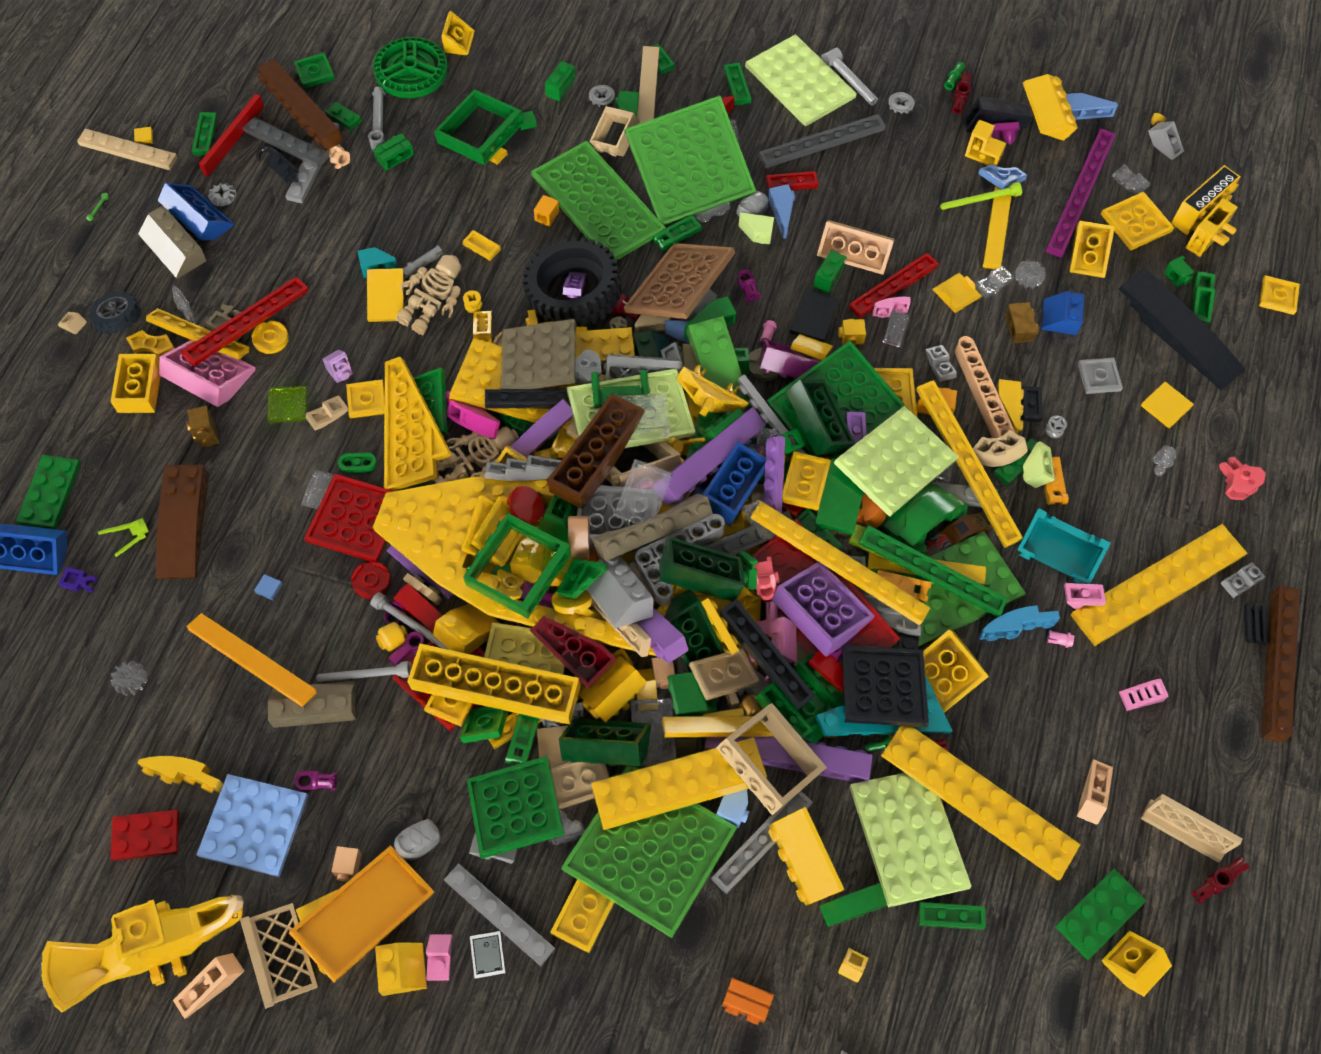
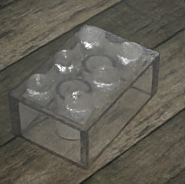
(655, 420)
(652, 711)

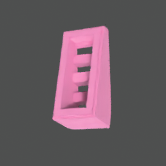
(1155, 688)

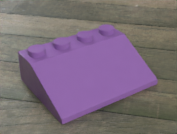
(822, 607)

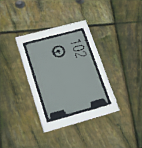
(487, 954)

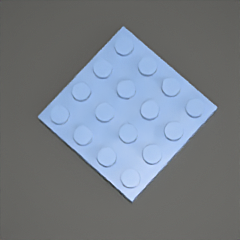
(252, 825)

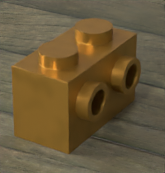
(202, 427)

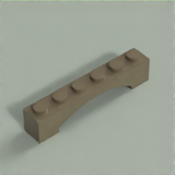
(626, 539)

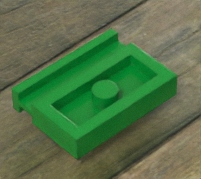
(749, 571)

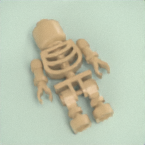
(438, 286)
(492, 447)

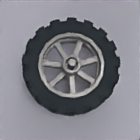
(114, 312)

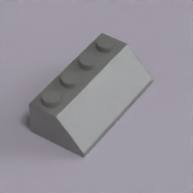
(621, 594)

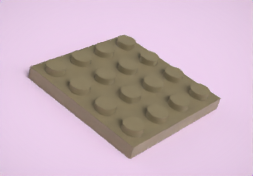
(539, 355)

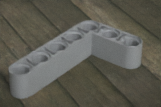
(686, 534)

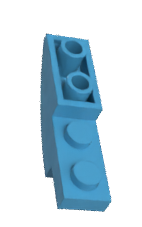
(1015, 621)

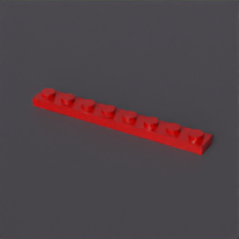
(244, 321)

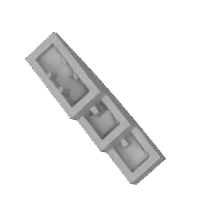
(519, 470)

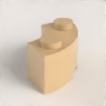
(1000, 450)

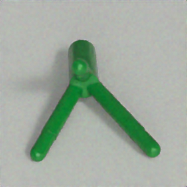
(878, 745)

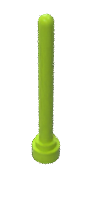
(1013, 190)

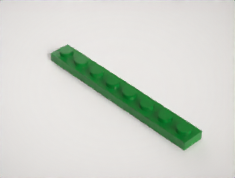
(933, 571)

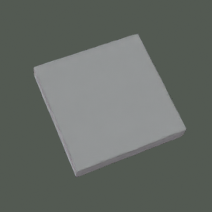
(1100, 375)

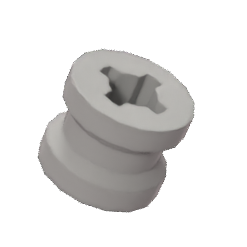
(1053, 423)

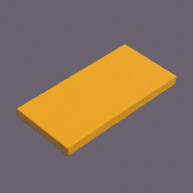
(361, 913)

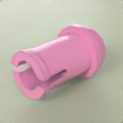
(769, 329)
(1061, 638)

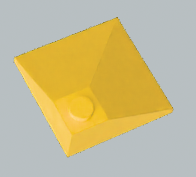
(951, 669)

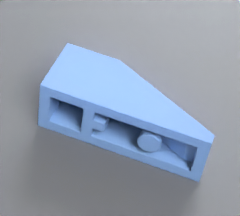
(734, 808)

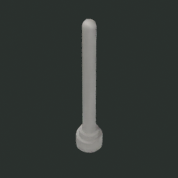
(380, 601)
(402, 669)

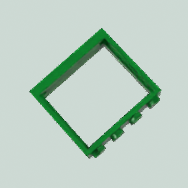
(505, 131)
(544, 581)

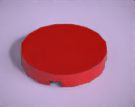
(526, 504)
(370, 579)

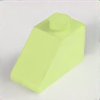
(757, 227)
(1039, 466)

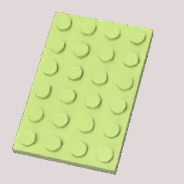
(800, 80)
(659, 383)
(896, 460)
(909, 839)

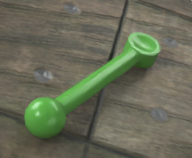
(104, 197)

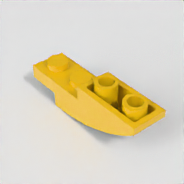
(177, 769)

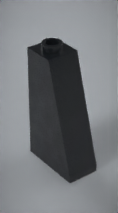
(998, 111)

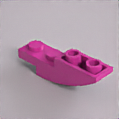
(472, 417)

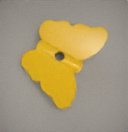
(509, 584)

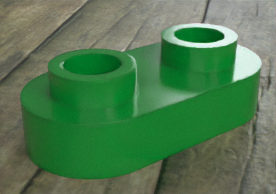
(357, 462)

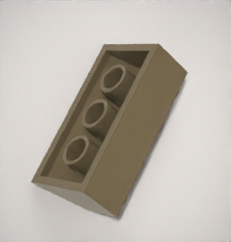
(171, 242)
(330, 704)

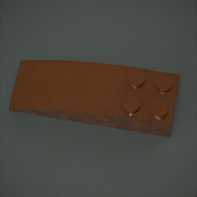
(595, 451)
(180, 521)

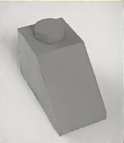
(1166, 139)

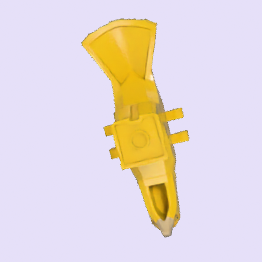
(139, 943)

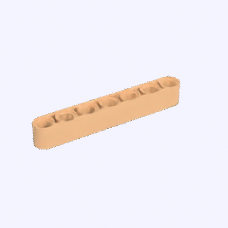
(983, 383)

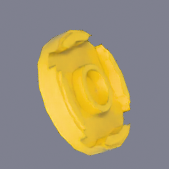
(270, 337)
(569, 606)

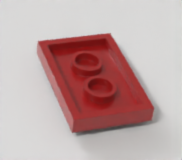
(145, 835)

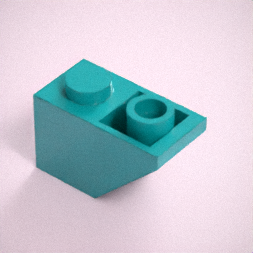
(375, 259)

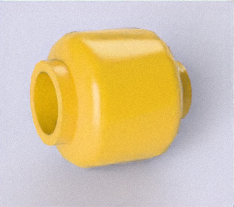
(391, 636)

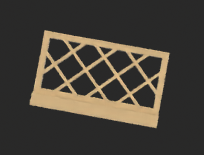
(1190, 827)
(259, 961)

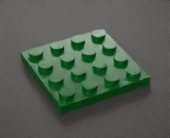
(514, 807)

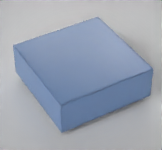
(268, 587)

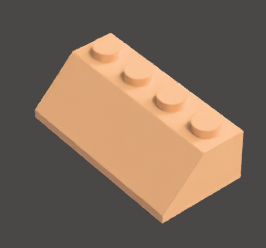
(861, 247)

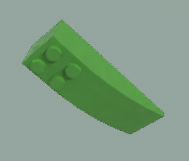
(715, 352)

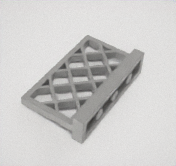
(639, 362)

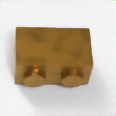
(1021, 322)

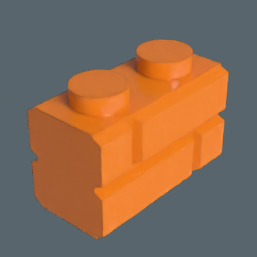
(747, 1001)

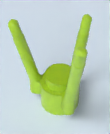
(136, 527)

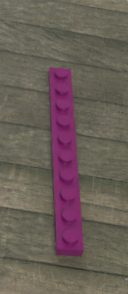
(1080, 193)

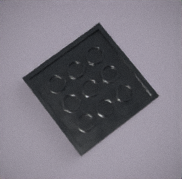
(884, 686)

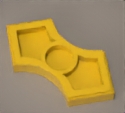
(146, 343)

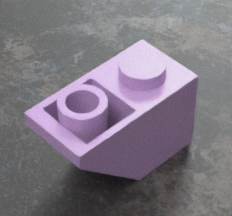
(338, 366)

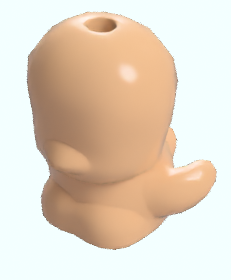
(339, 156)

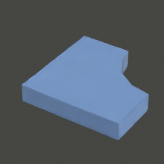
(1001, 176)

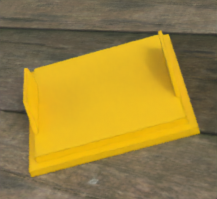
(957, 292)

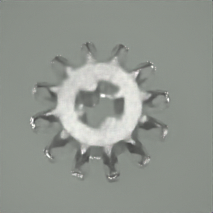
(1030, 273)
(121, 681)

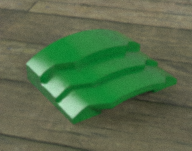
(922, 514)
(804, 720)

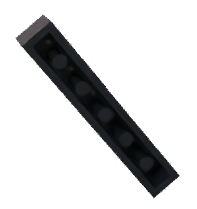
(766, 655)

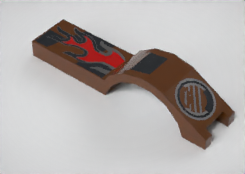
(956, 532)

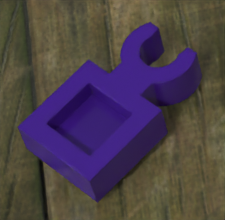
(75, 579)

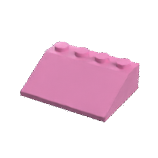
(211, 380)

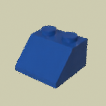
(1063, 313)

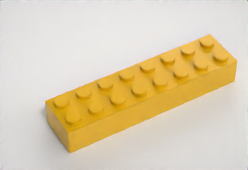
(494, 684)
(670, 785)

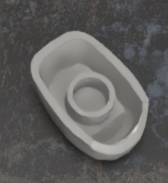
(753, 204)
(417, 840)

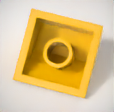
(1137, 963)
(400, 968)

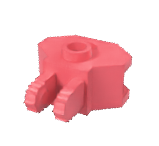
(1241, 479)
(766, 579)

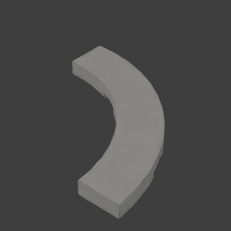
(892, 617)

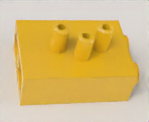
(1212, 227)
(612, 690)

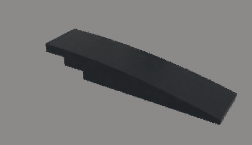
(1181, 328)

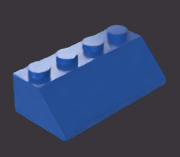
(194, 211)
(735, 482)
(32, 549)

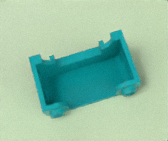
(1063, 547)

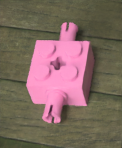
(780, 632)

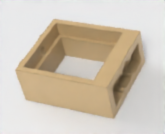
(608, 117)

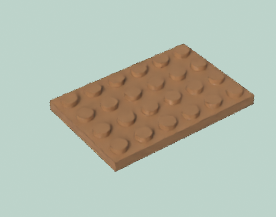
(679, 280)

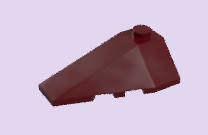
(578, 653)

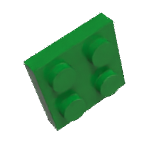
(314, 70)
(483, 724)

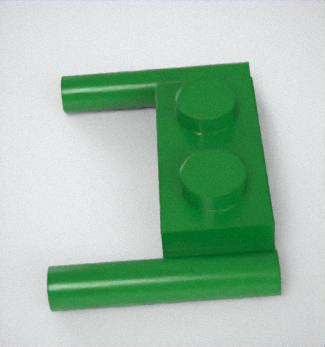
(602, 395)

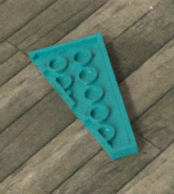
(833, 723)

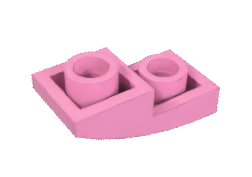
(885, 307)

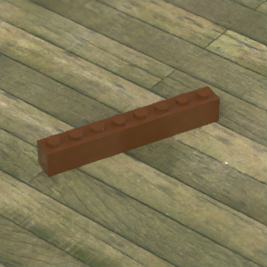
(299, 105)
(1280, 664)

